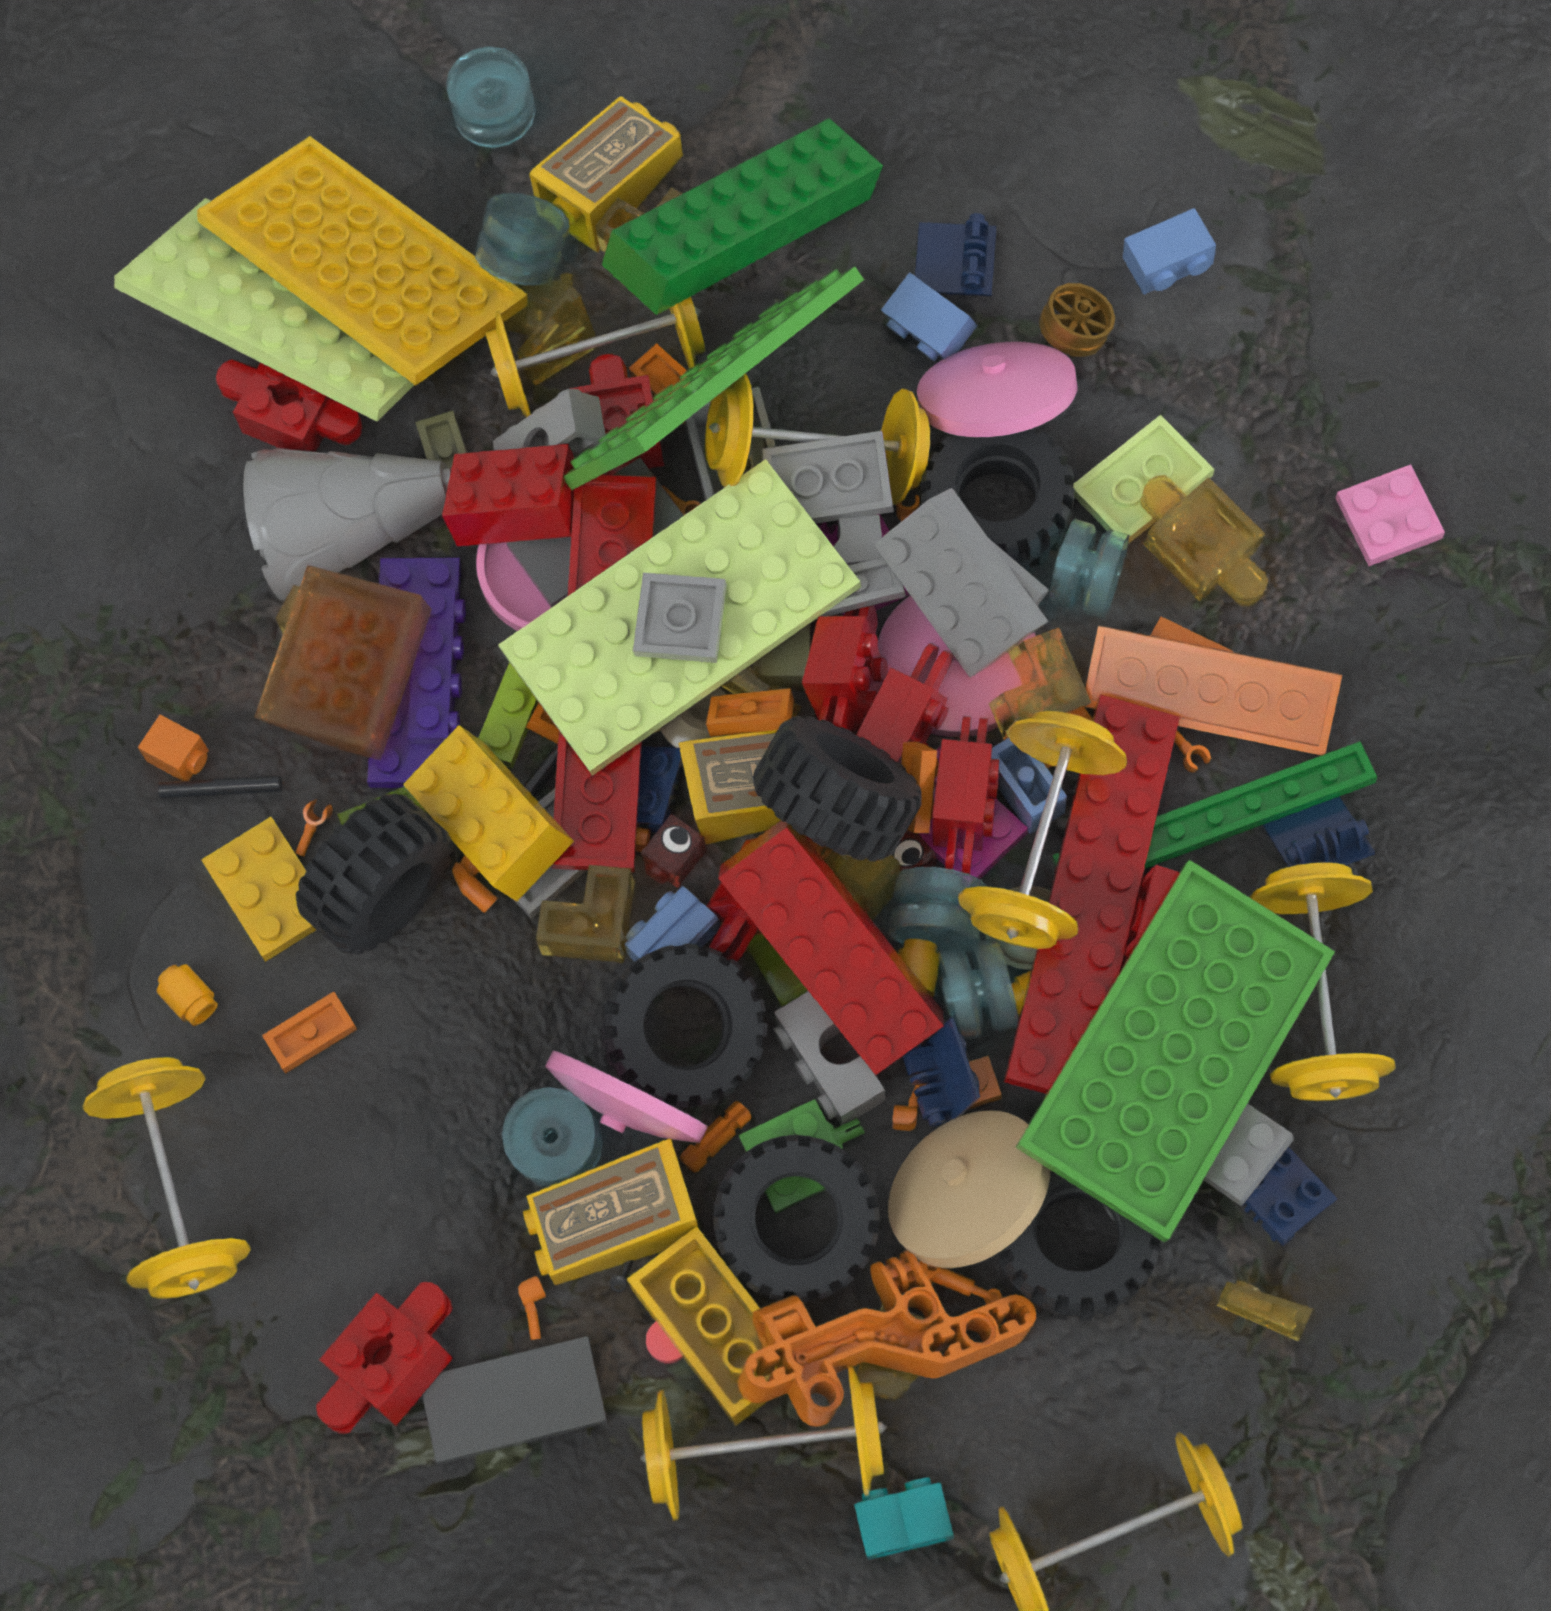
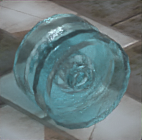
(491, 97)
(521, 239)
(1094, 570)
(932, 909)
(977, 989)
(537, 1116)

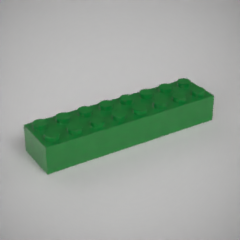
(741, 216)

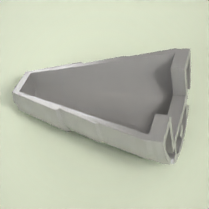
(334, 507)

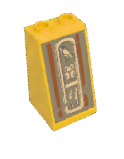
(610, 158)
(723, 785)
(611, 1214)

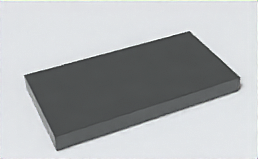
(549, 559)
(514, 1400)

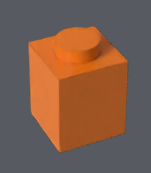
(174, 749)

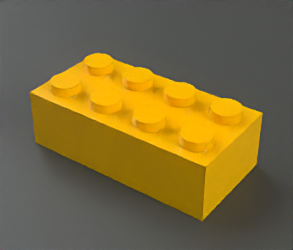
(488, 813)
(703, 1315)

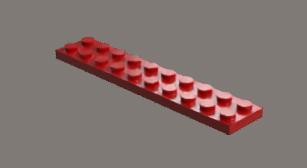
(601, 810)
(1098, 888)

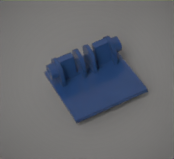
(957, 256)
(659, 780)
(1320, 835)
(946, 1067)
(1288, 1198)

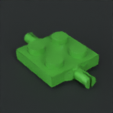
(806, 1121)

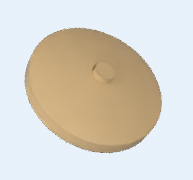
(966, 1190)

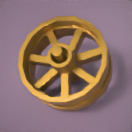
(1071, 329)

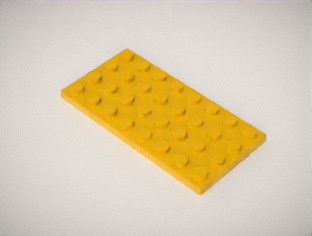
(362, 259)

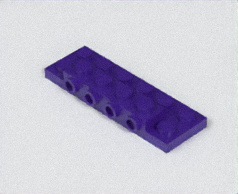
(428, 701)

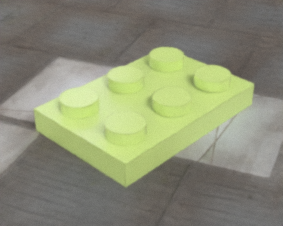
(1115, 485)

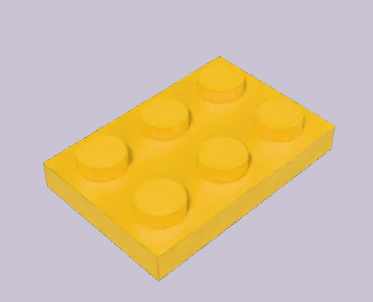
(260, 884)

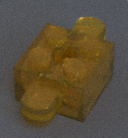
(1213, 526)

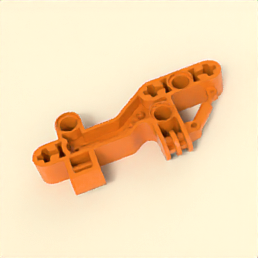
(893, 1339)

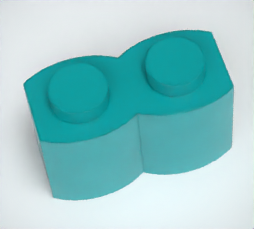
(903, 1519)

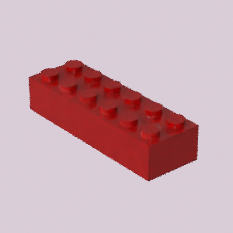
(831, 945)

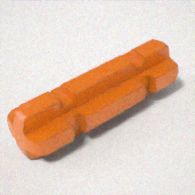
(716, 1136)

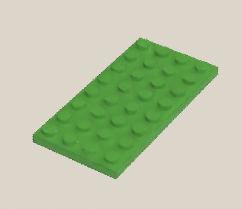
(709, 379)
(1175, 1051)

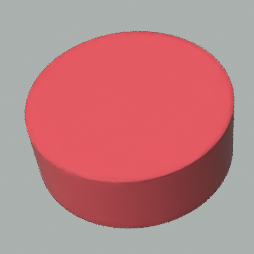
(660, 1345)

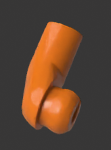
(470, 887)

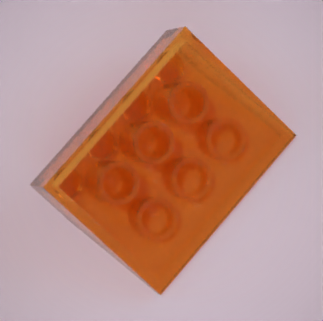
(344, 661)

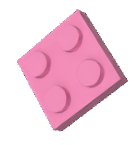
(1389, 515)

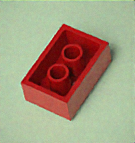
(509, 495)

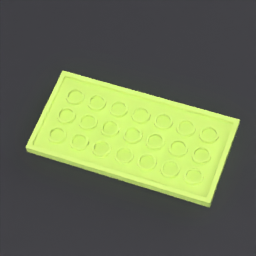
(231, 299)
(581, 649)

